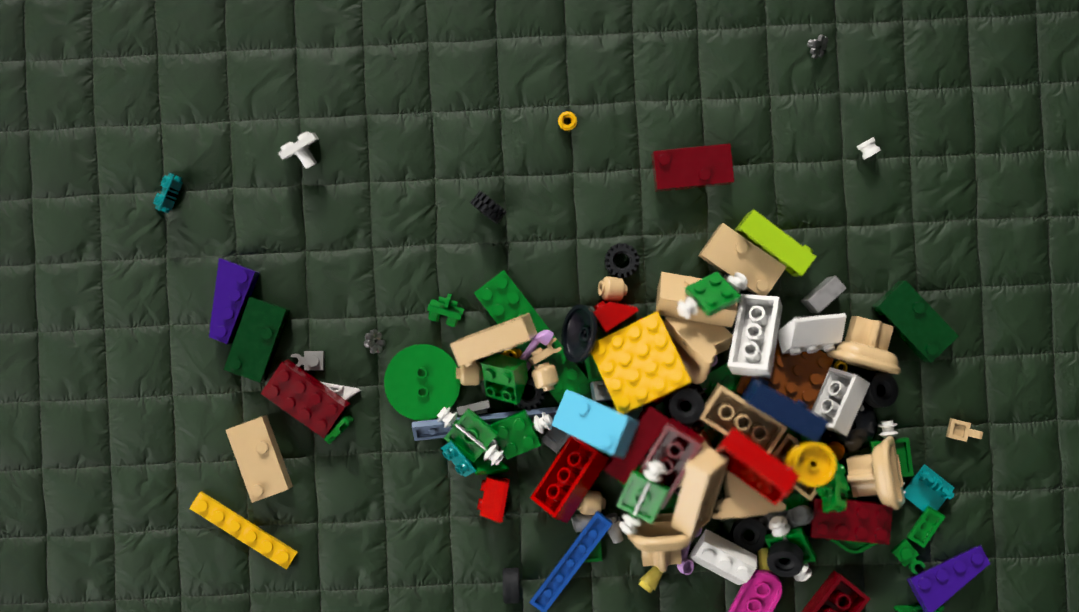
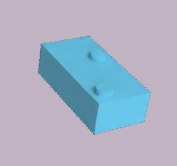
(595, 423)

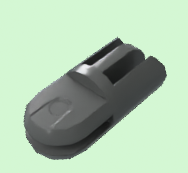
(798, 516)

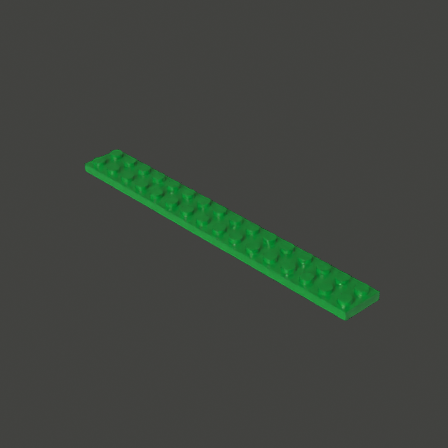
(506, 302)

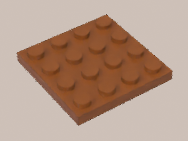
(795, 375)

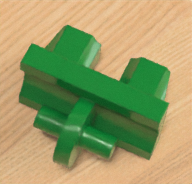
(445, 307)
(831, 494)

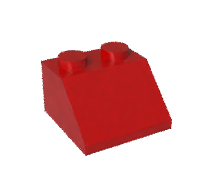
(611, 314)
(494, 497)

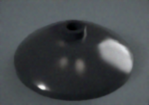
(579, 333)
(860, 435)

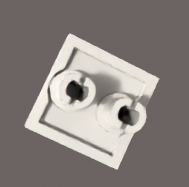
(300, 149)

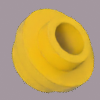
(571, 116)

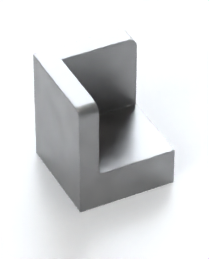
(555, 438)

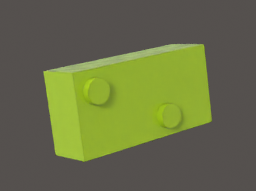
(776, 243)

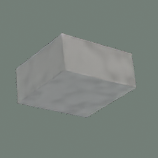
(823, 294)

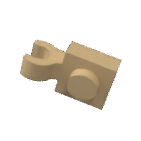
(539, 354)
(961, 430)

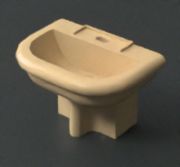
(697, 345)
(867, 346)
(878, 474)
(742, 500)
(660, 542)

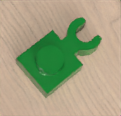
(907, 555)

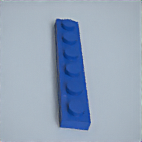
(571, 562)

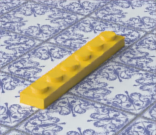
(243, 530)

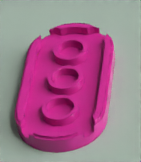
(758, 594)

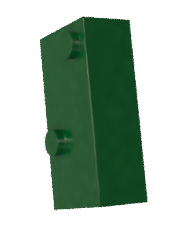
(915, 321)
(257, 339)

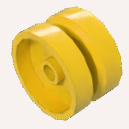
(822, 462)

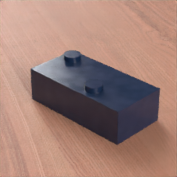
(784, 409)

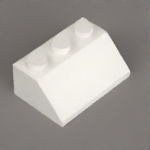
(812, 334)
(840, 399)
(724, 558)

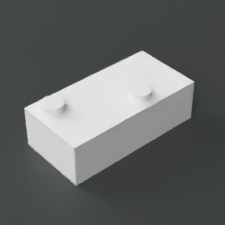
(755, 335)

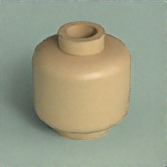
(612, 289)
(470, 375)
(545, 376)
(592, 503)

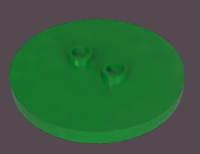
(421, 382)

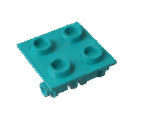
(160, 200)
(462, 465)
(928, 489)

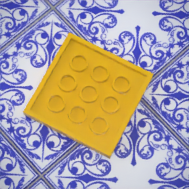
(639, 363)

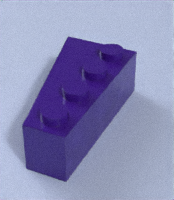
(231, 295)
(943, 580)

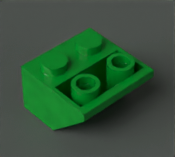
(504, 377)

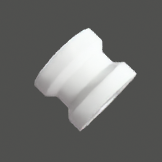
(868, 148)

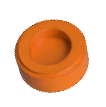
(837, 448)

